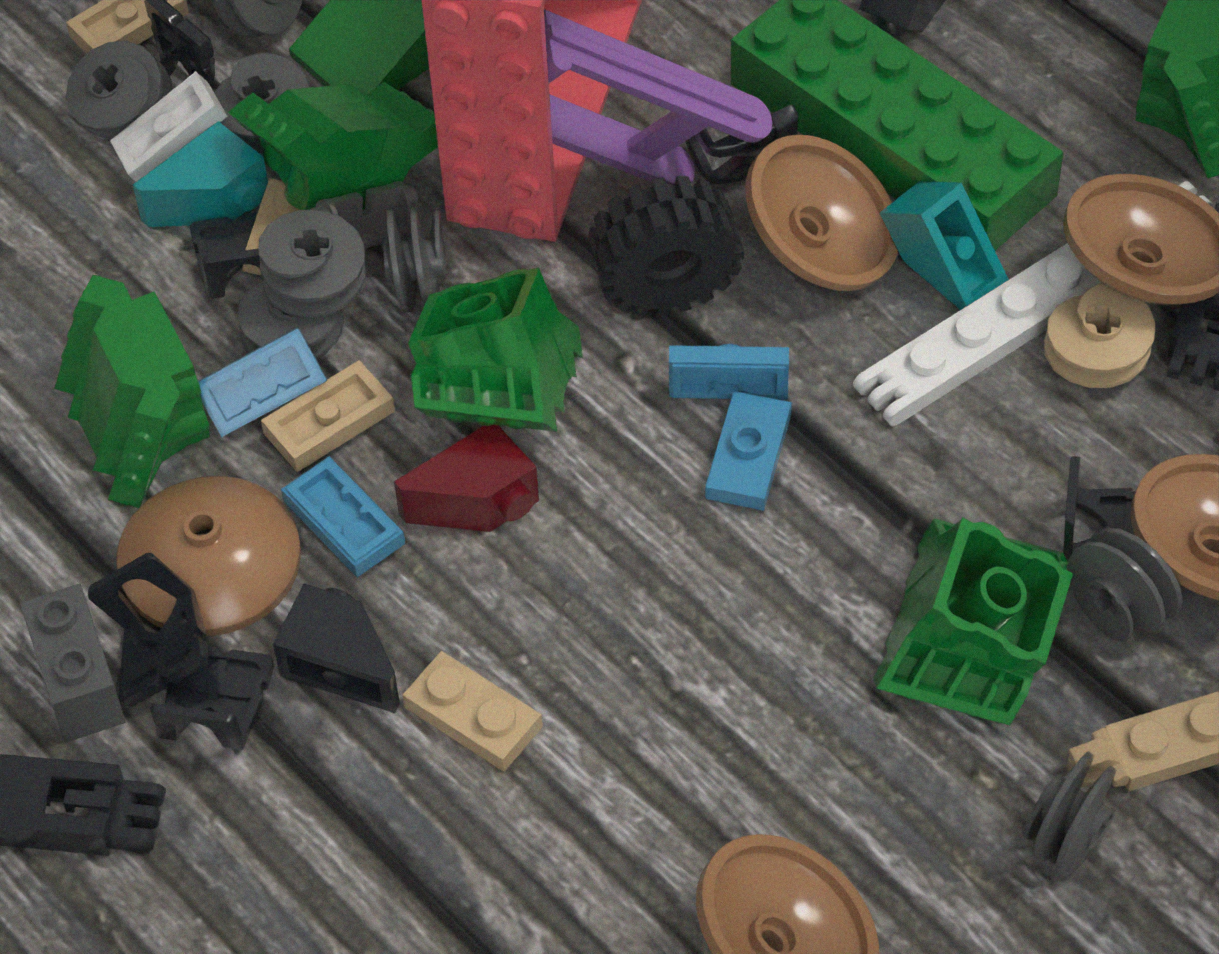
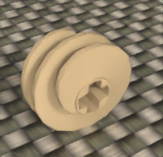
(1099, 338)

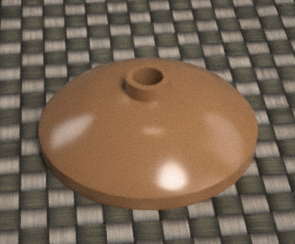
(820, 212)
(1145, 238)
(1179, 518)
(235, 569)
(780, 900)

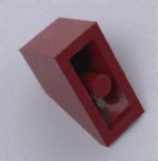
(470, 484)

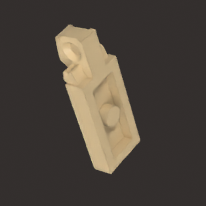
(1155, 744)

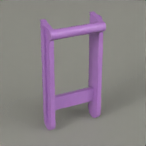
(690, 97)

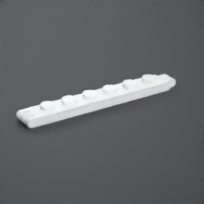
(975, 336)

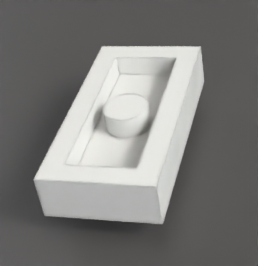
(168, 126)

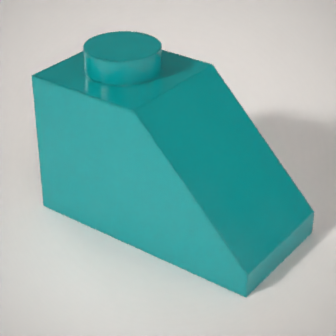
(203, 181)
(944, 241)

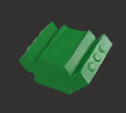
(1183, 79)
(338, 138)
(494, 353)
(129, 386)
(974, 620)

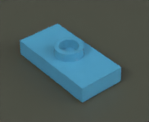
(726, 368)
(260, 381)
(748, 450)
(343, 516)

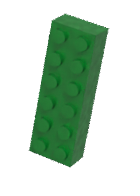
(894, 110)

